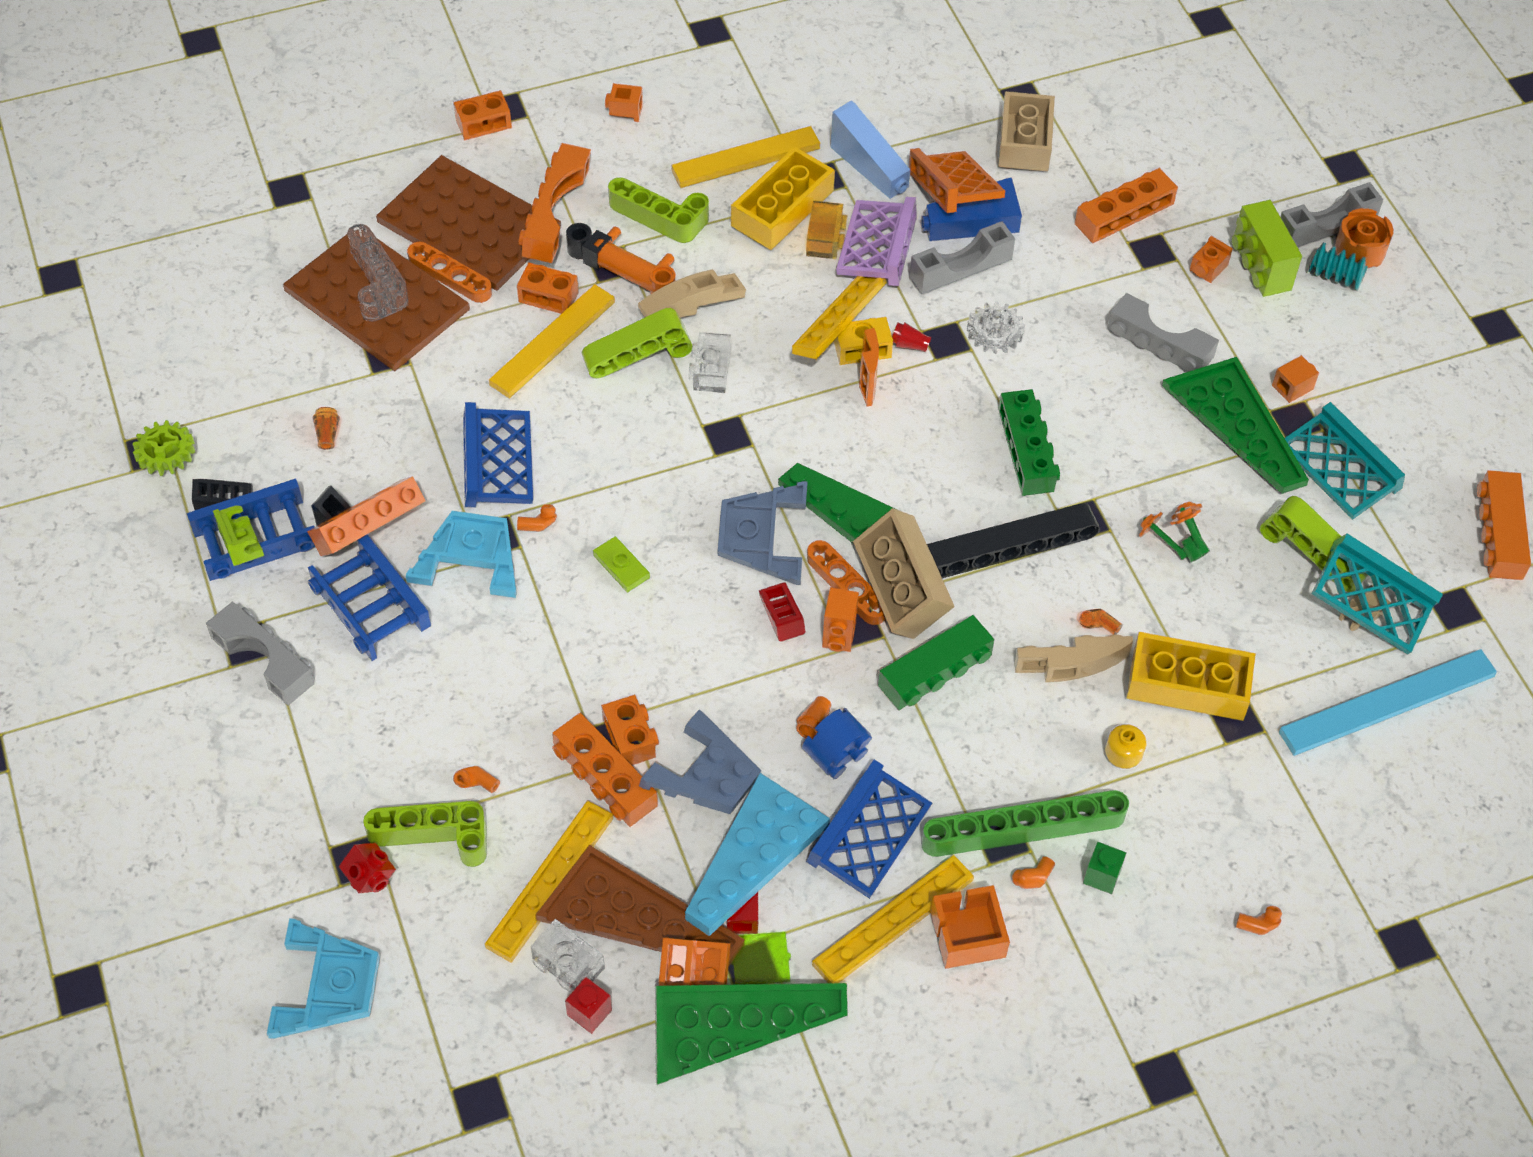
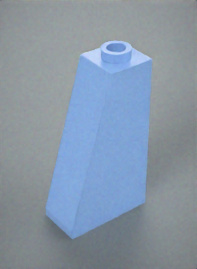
(867, 150)

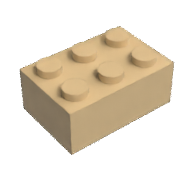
(1026, 131)

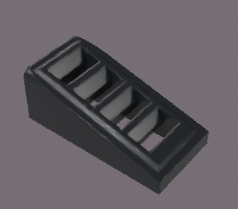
(210, 487)

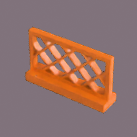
(947, 176)

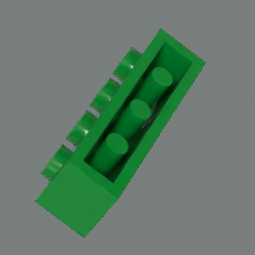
(1028, 442)
(936, 663)

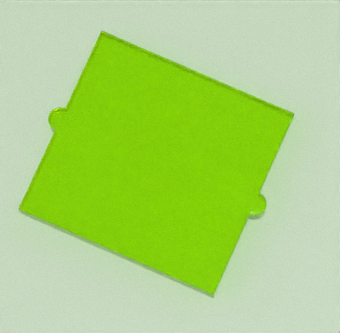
(762, 959)

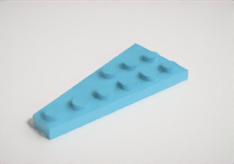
(760, 843)

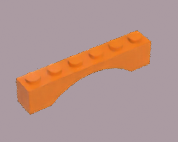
(542, 231)

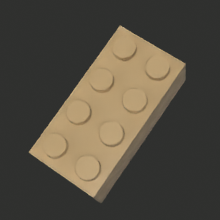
(903, 574)

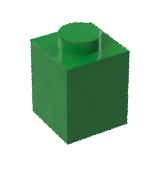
(1104, 867)

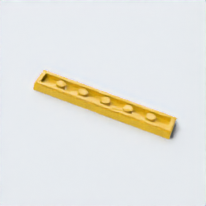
(743, 157)
(837, 316)
(551, 341)
(520, 919)
(891, 921)

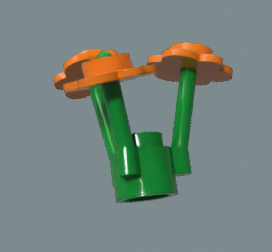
(1194, 545)

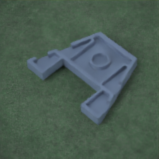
(749, 531)
(716, 778)

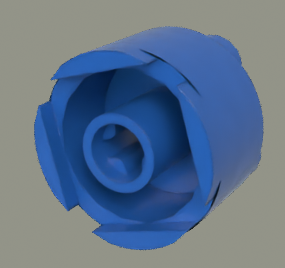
(837, 742)

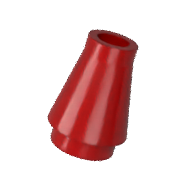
(910, 338)

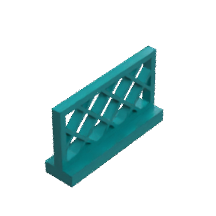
(1362, 451)
(1381, 572)

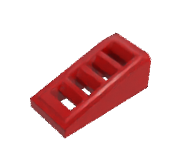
(788, 626)

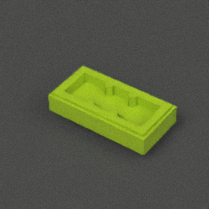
(621, 564)

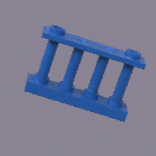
(255, 505)
(382, 574)

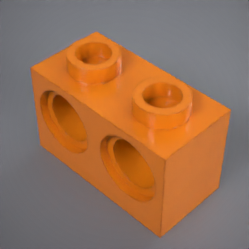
(482, 115)
(547, 288)
(840, 619)
(626, 731)

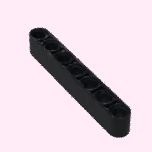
(1014, 540)

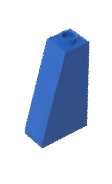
(973, 216)

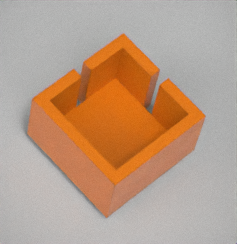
(971, 933)

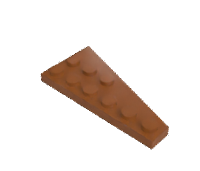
(622, 906)

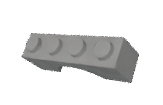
(1313, 226)
(988, 249)
(1187, 349)
(238, 631)

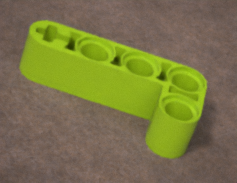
(659, 213)
(636, 342)
(1308, 532)
(425, 829)

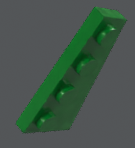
(836, 503)

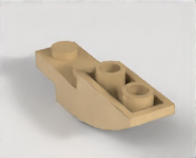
(693, 291)
(1085, 658)

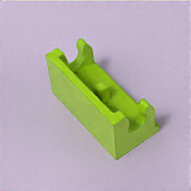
(238, 535)

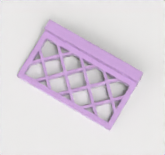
(896, 241)

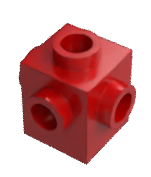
(367, 868)

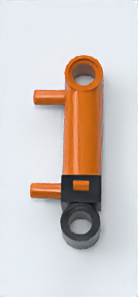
(599, 251)

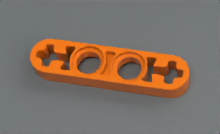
(452, 269)
(849, 580)

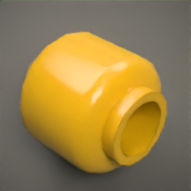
(1125, 746)

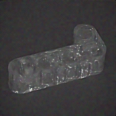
(387, 288)

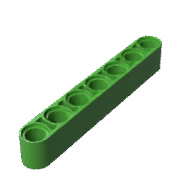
(1015, 833)

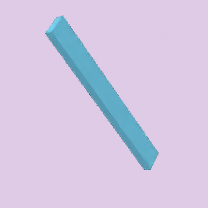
(1387, 702)

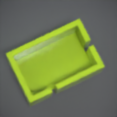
(1266, 248)

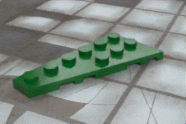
(1233, 409)
(723, 1021)

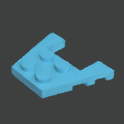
(471, 542)
(339, 983)

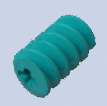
(1339, 266)

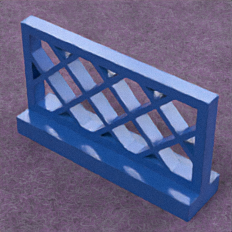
(473, 457)
(845, 819)

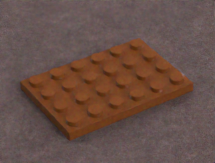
(462, 219)
(331, 291)

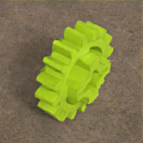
(163, 447)

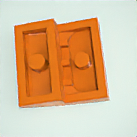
(869, 366)
(693, 962)

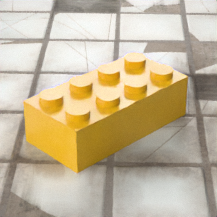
(782, 198)
(1191, 676)

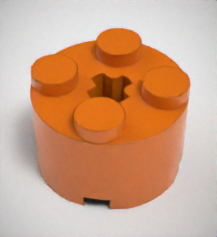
(1365, 236)

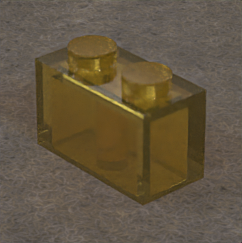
(825, 229)

